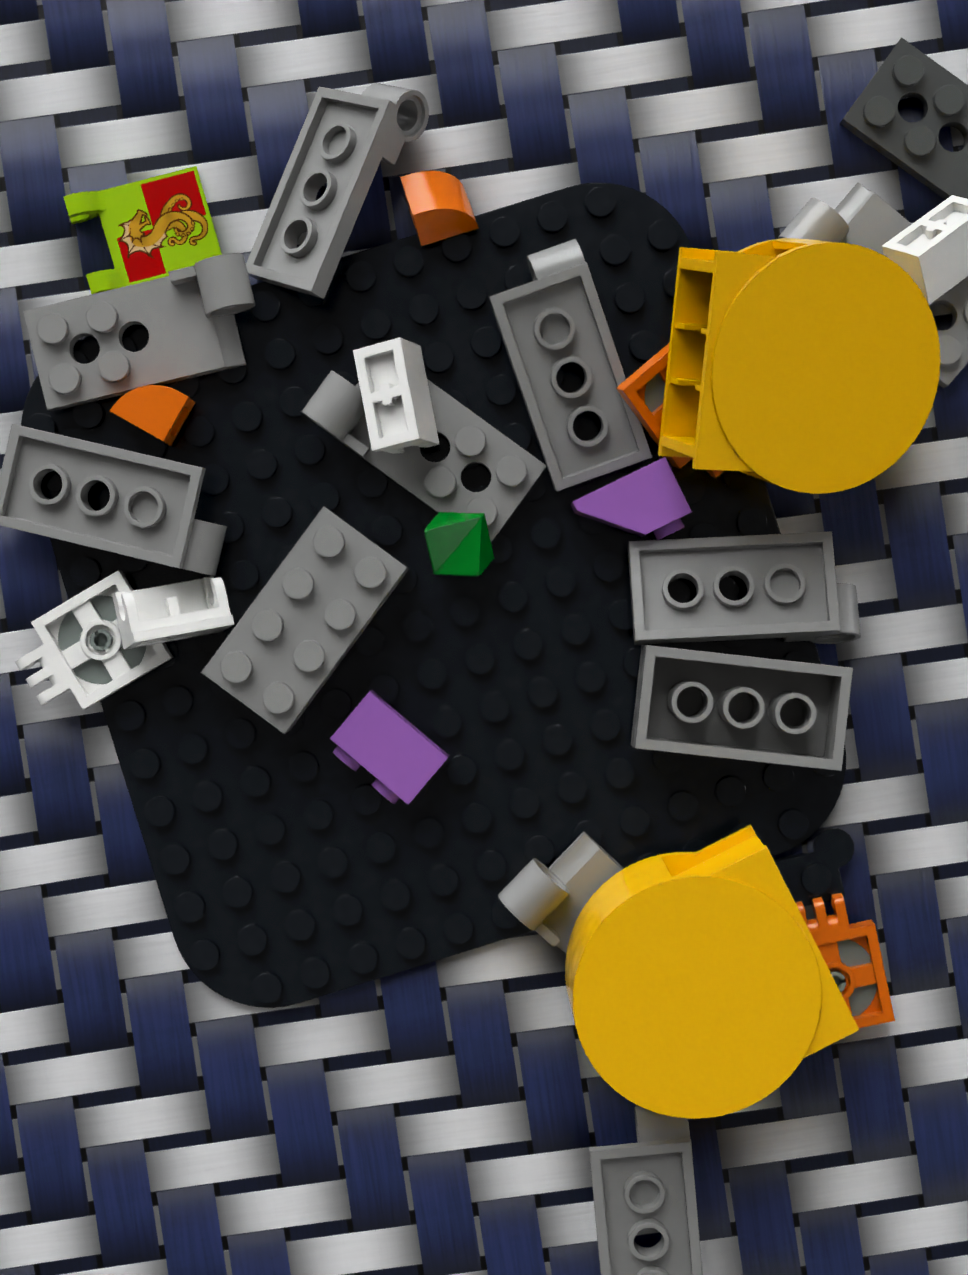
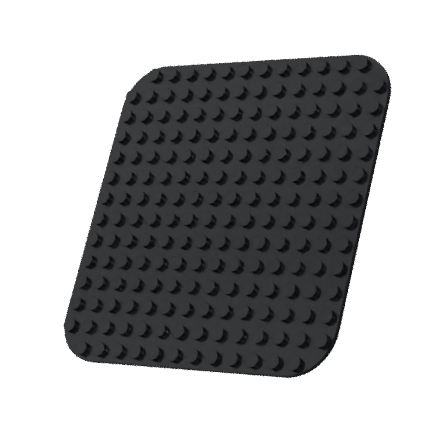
(262, 841)

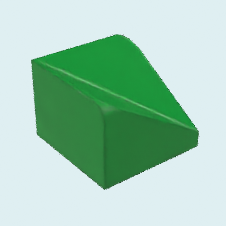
(459, 544)

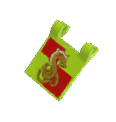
(148, 227)

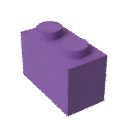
(387, 748)

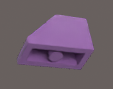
(638, 502)

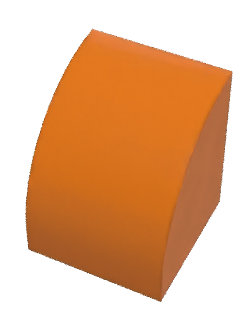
(437, 205)
(155, 410)

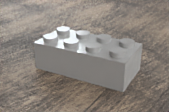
(305, 620)
(741, 707)

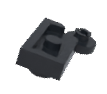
(818, 872)

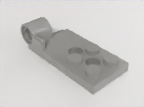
(339, 147)
(870, 223)
(559, 323)
(187, 325)
(513, 471)
(147, 508)
(787, 583)
(555, 896)
(647, 1188)

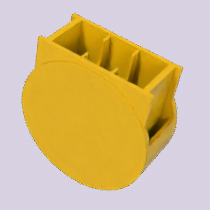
(797, 363)
(700, 981)

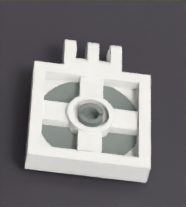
(85, 647)

